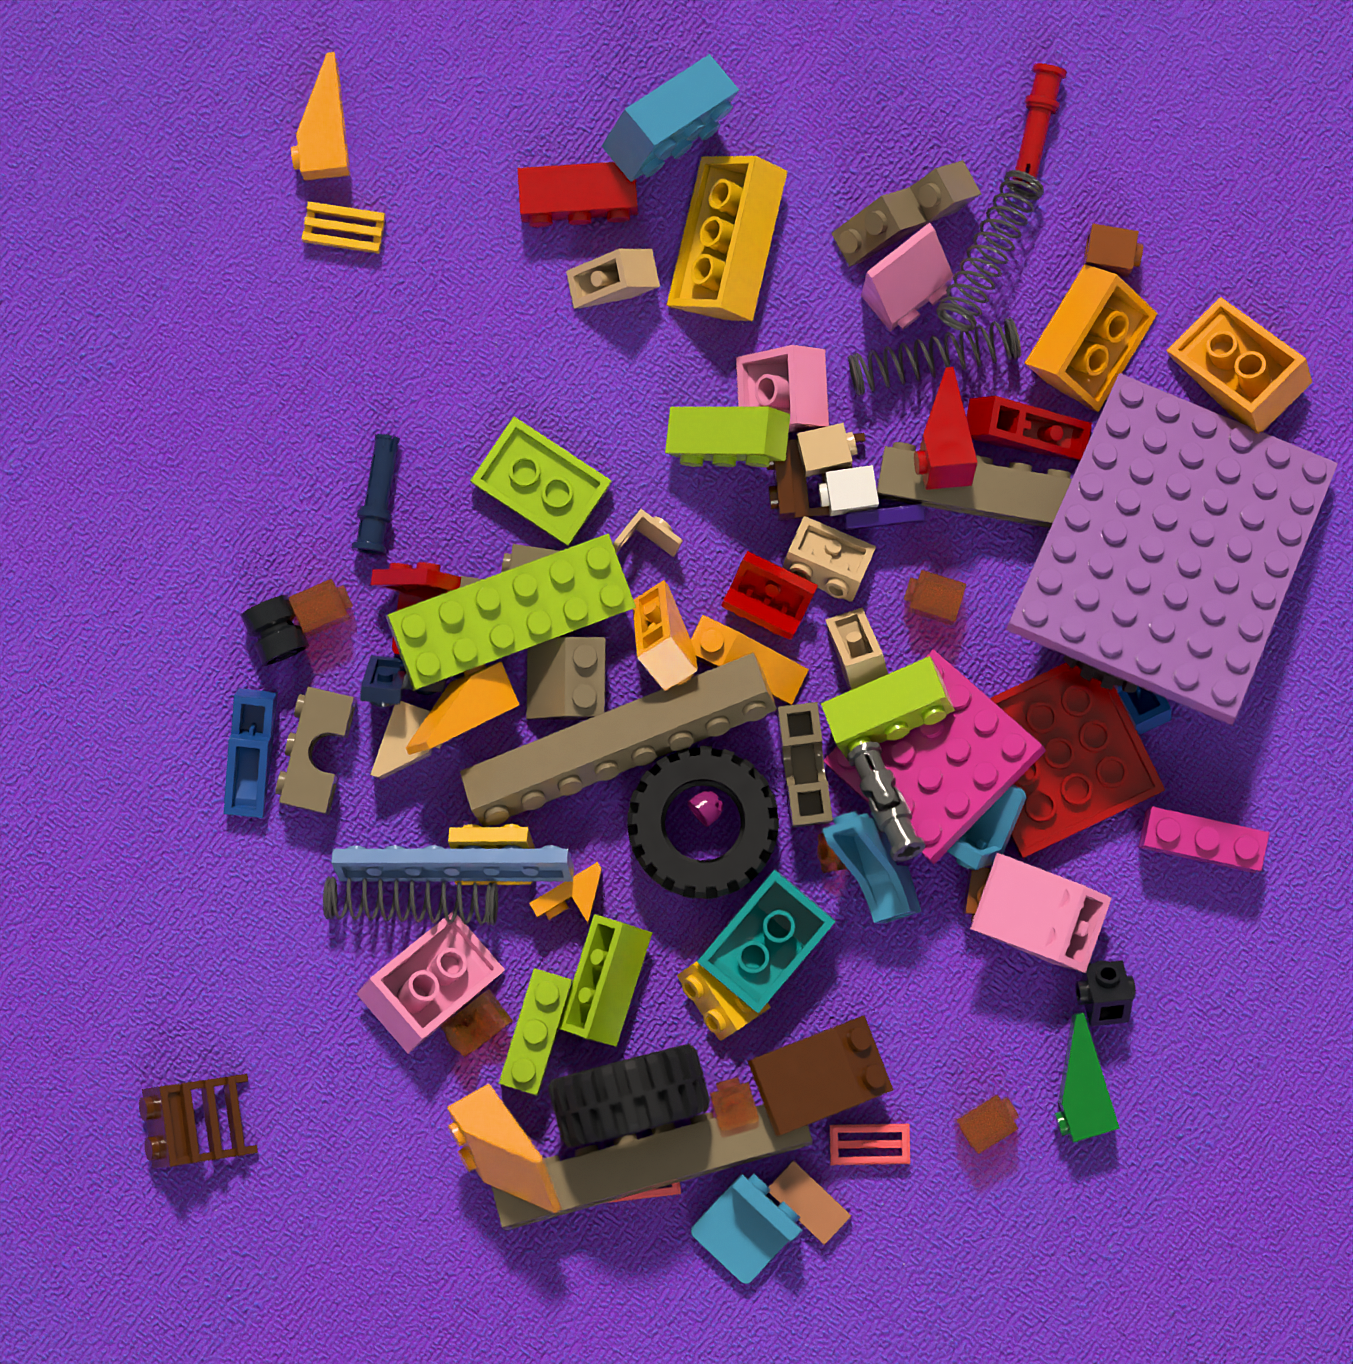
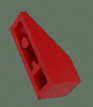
(1026, 428)
(946, 447)

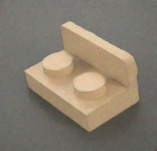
(829, 558)

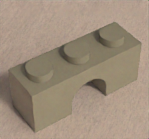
(320, 716)
(804, 764)

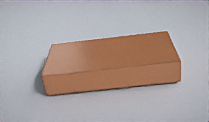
(817, 1208)

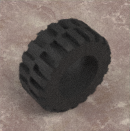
(703, 768)
(629, 1095)

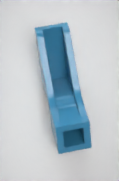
(868, 858)

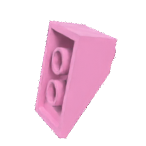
(908, 279)
(429, 982)

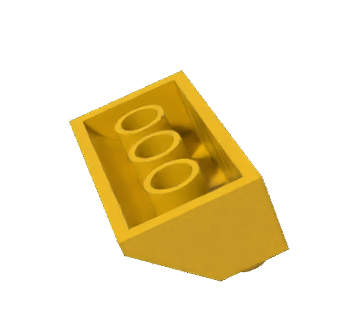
(727, 237)

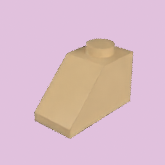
(613, 277)
(856, 648)
(400, 729)

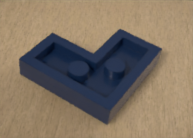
(386, 682)

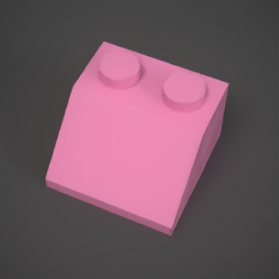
(789, 381)

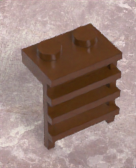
(790, 488)
(173, 1128)

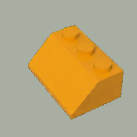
(1091, 337)

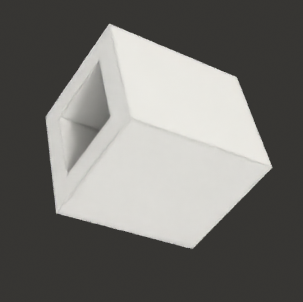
(849, 490)

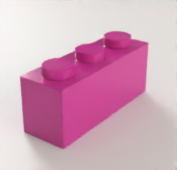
(1203, 839)

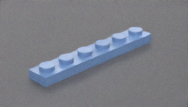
(464, 864)

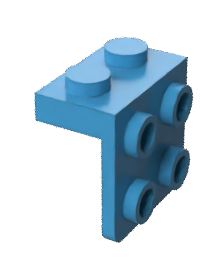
(990, 832)
(746, 1227)

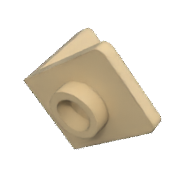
(654, 529)

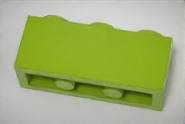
(727, 435)
(888, 706)
(605, 980)
(535, 1031)

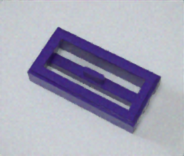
(884, 517)

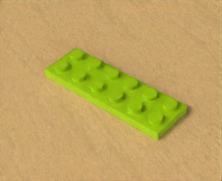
(510, 611)

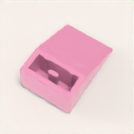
(1041, 913)

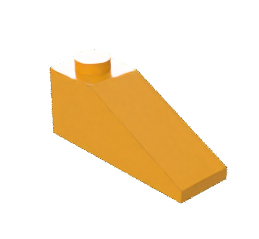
(322, 131)
(663, 638)
(720, 644)
(464, 705)

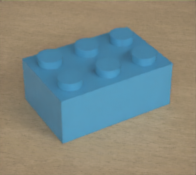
(671, 119)

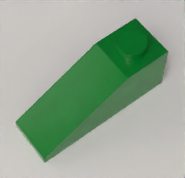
(1083, 1092)

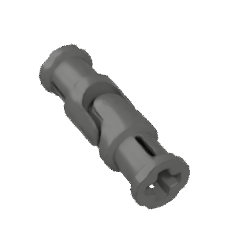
(886, 805)

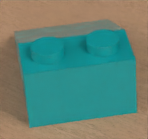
(766, 941)

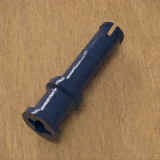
(375, 512)

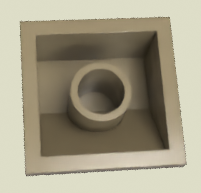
(566, 679)

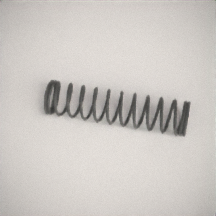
(955, 307)
(1010, 340)
(330, 903)

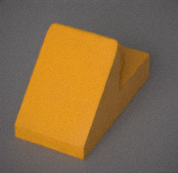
(581, 889)

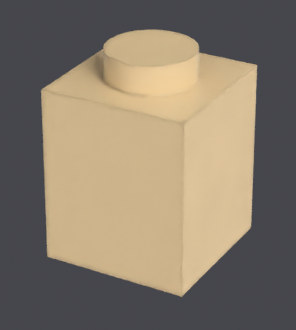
(826, 449)

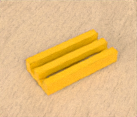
(344, 212)

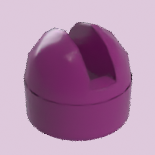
(706, 807)

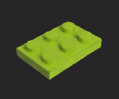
(541, 481)

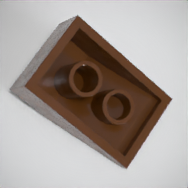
(820, 1075)

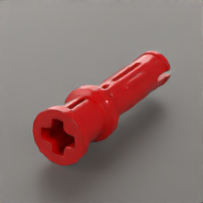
(1041, 104)

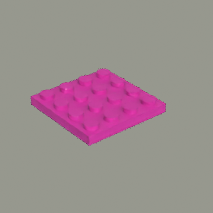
(954, 766)

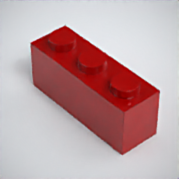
(575, 194)

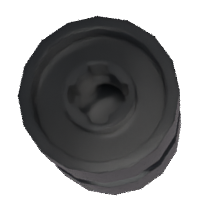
(274, 629)

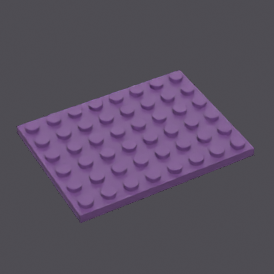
(1173, 548)

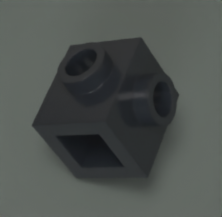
(1106, 993)

